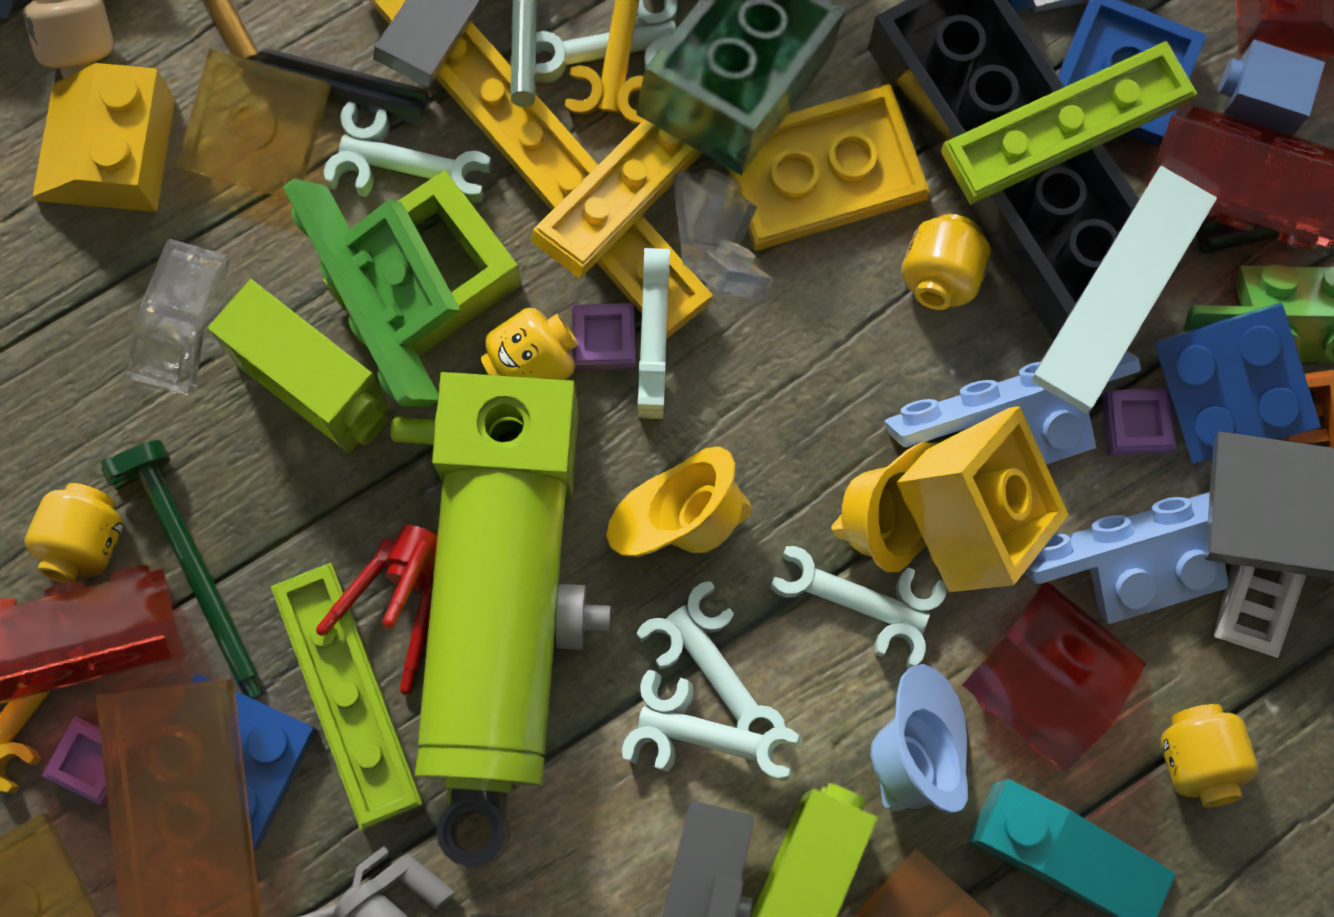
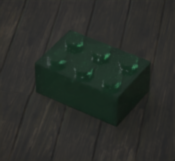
(737, 73)

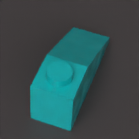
(1069, 852)

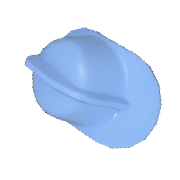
(924, 746)

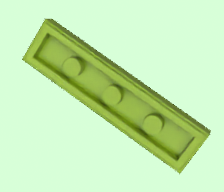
(1068, 122)
(348, 699)

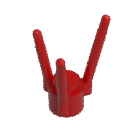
(410, 568)

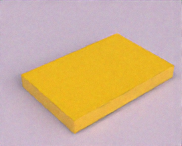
(832, 168)

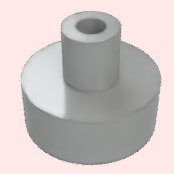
(576, 617)

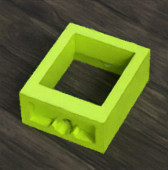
(498, 269)
(301, 367)
(817, 855)

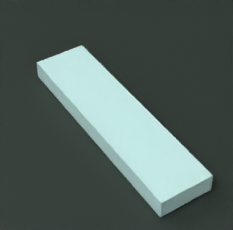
(1123, 290)

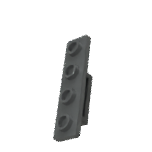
(710, 864)

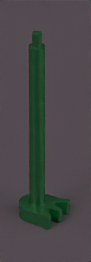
(144, 464)

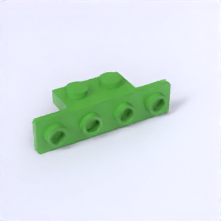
(384, 282)
(1307, 301)

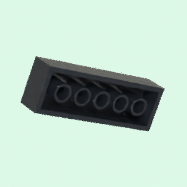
(972, 64)

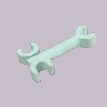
(650, 35)
(365, 147)
(653, 333)
(906, 615)
(689, 628)
(663, 720)

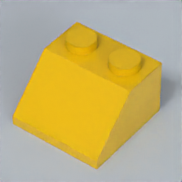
(106, 139)
(984, 502)

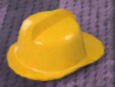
(684, 507)
(876, 515)

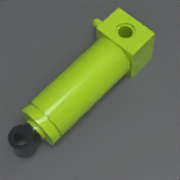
(492, 591)

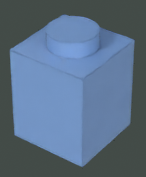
(1271, 87)

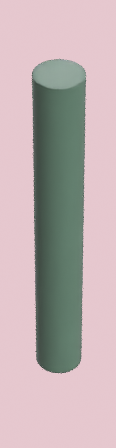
(523, 52)

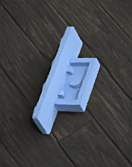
(1055, 424)
(1138, 559)

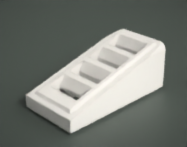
(1279, 616)

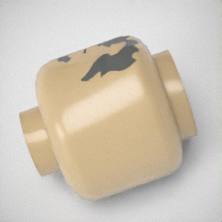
(68, 33)

